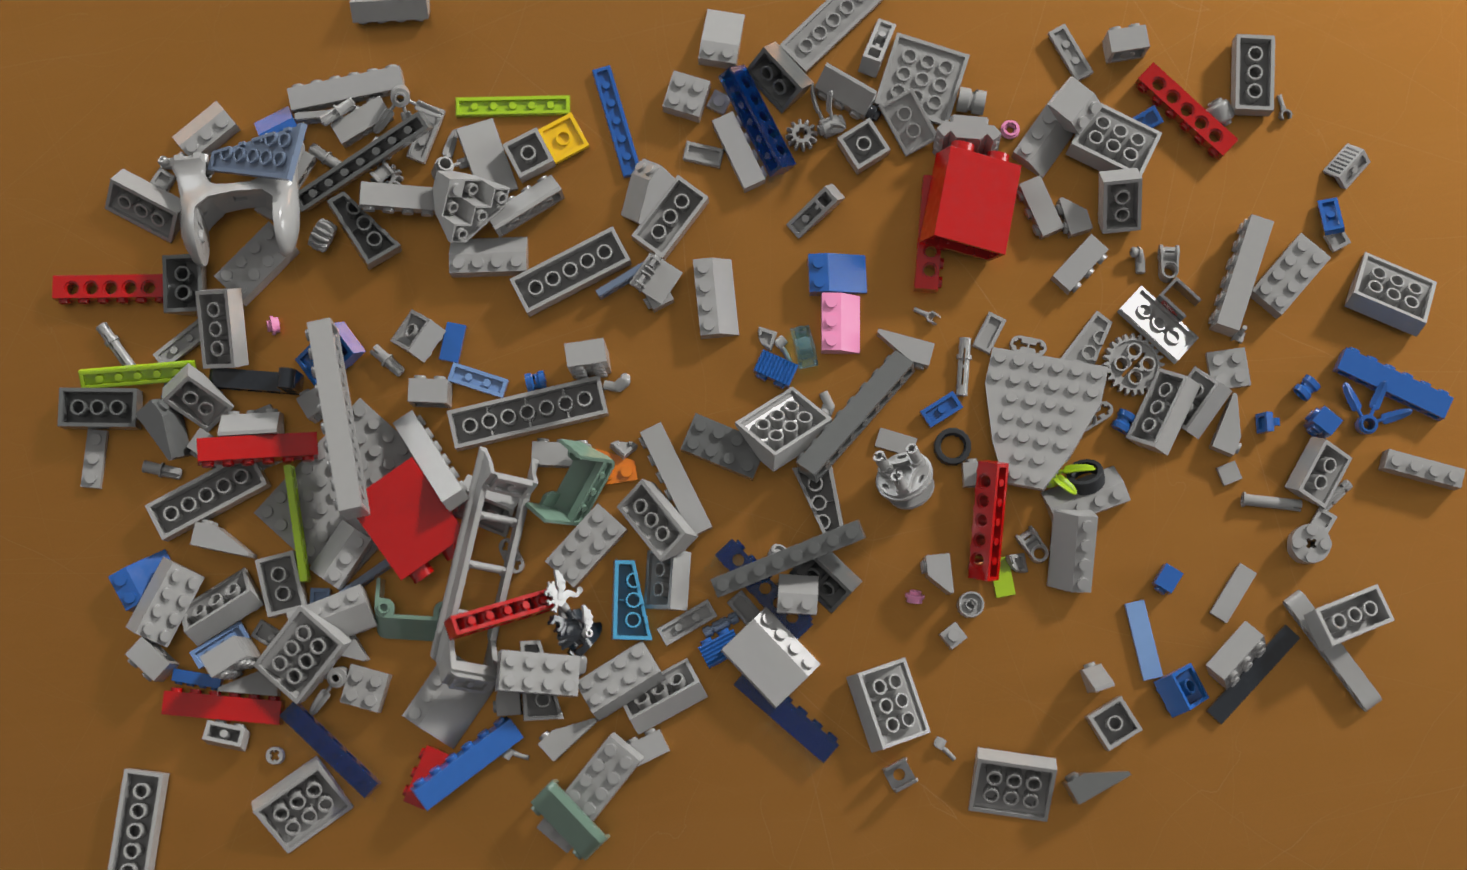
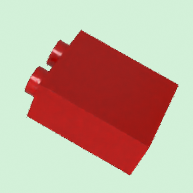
(971, 201)
(409, 521)

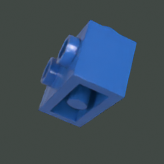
(1321, 422)

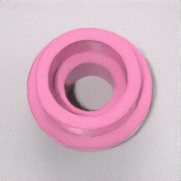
(1014, 125)
(273, 325)
(914, 596)

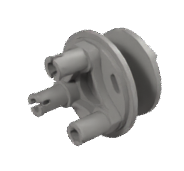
(905, 477)

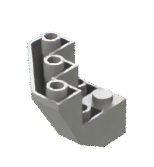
(466, 203)

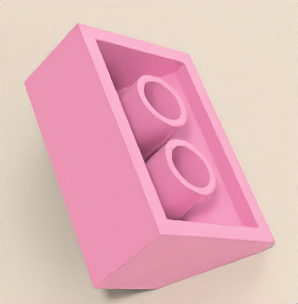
(840, 323)

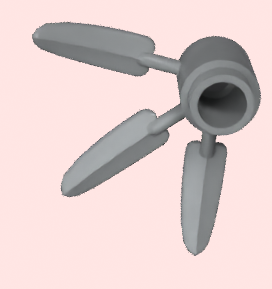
(388, 113)
(831, 125)
(445, 163)
(334, 681)

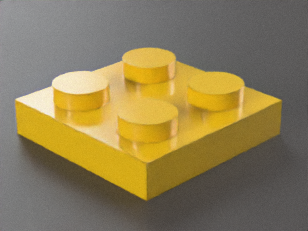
(563, 138)

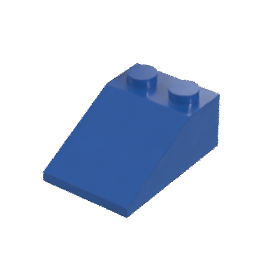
(836, 273)
(351, 350)
(133, 579)

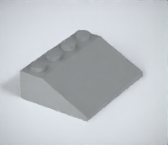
(1114, 142)
(1391, 294)
(782, 427)
(302, 654)
(770, 657)
(888, 705)
(443, 710)
(1012, 784)
(301, 804)

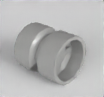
(971, 101)
(970, 604)

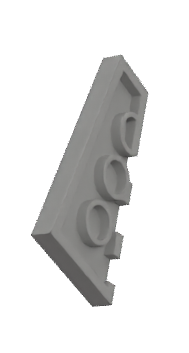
(1089, 341)

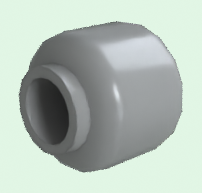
(1221, 110)

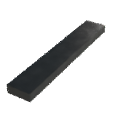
(1234, 696)

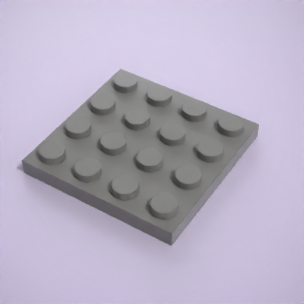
(929, 70)

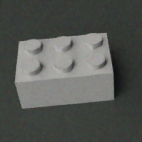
(1120, 200)
(281, 584)
(1236, 655)

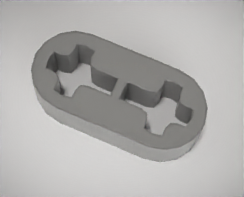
(1029, 342)
(519, 558)

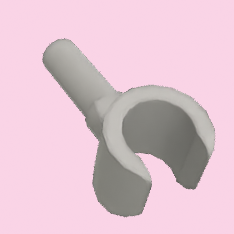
(1283, 108)
(929, 315)
(1239, 336)
(780, 342)
(940, 743)
(507, 754)

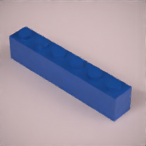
(1400, 386)
(466, 763)

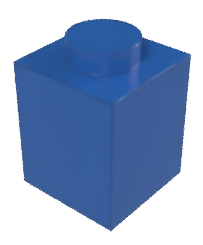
(1166, 579)

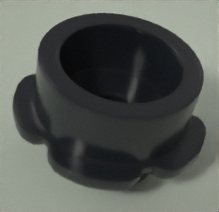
(873, 113)

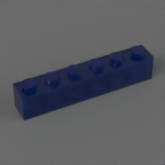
(793, 721)

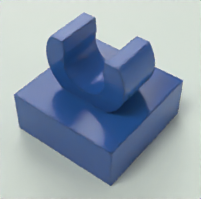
(1265, 422)

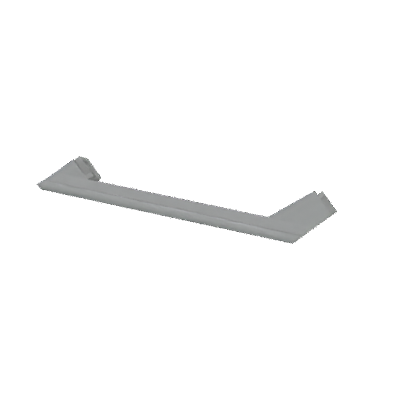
(461, 674)

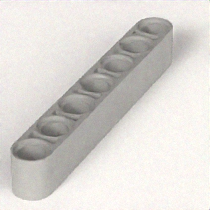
(1336, 656)

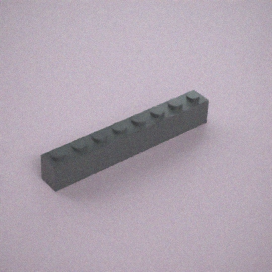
(364, 161)
(855, 416)
(788, 558)

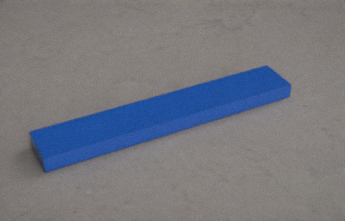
(616, 119)

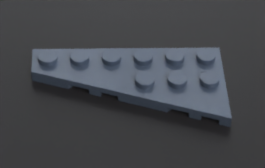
(264, 156)

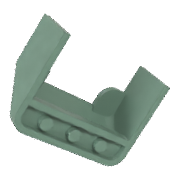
(579, 487)
(402, 626)
(568, 820)

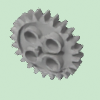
(1120, 352)

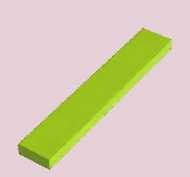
(512, 106)
(131, 374)
(297, 523)

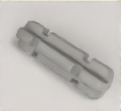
(1339, 493)

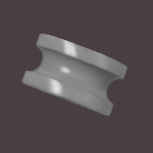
(281, 755)

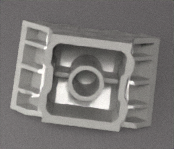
(969, 129)

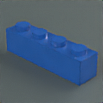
(196, 678)

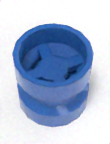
(539, 379)
(1306, 387)
(1123, 421)

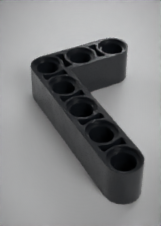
(285, 381)

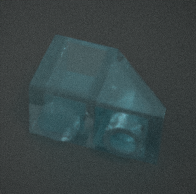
(804, 346)

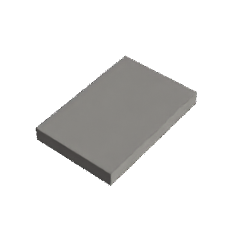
(908, 121)

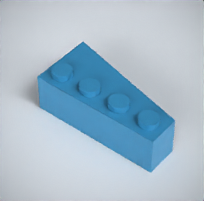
(628, 607)

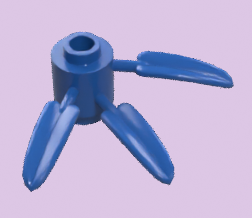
(1375, 404)

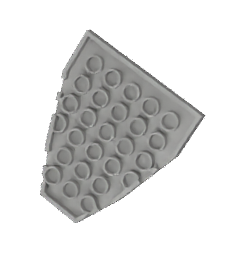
(1039, 411)

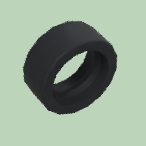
(952, 432)
(1090, 486)

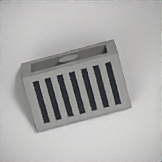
(1347, 165)

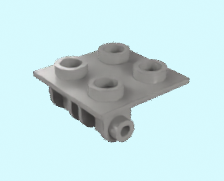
(656, 278)

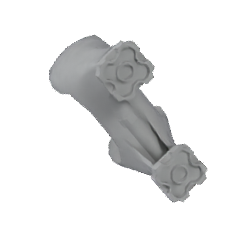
(207, 202)

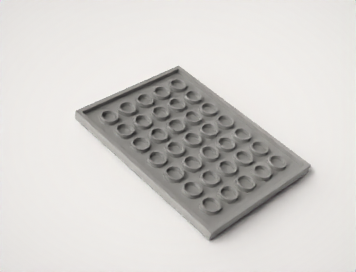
(380, 453)

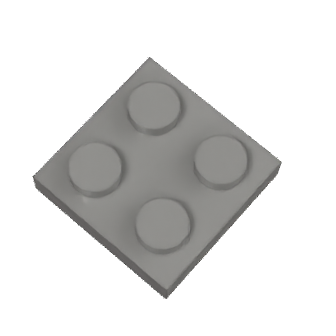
(1229, 367)

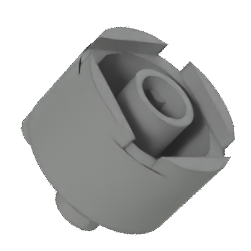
(1319, 544)

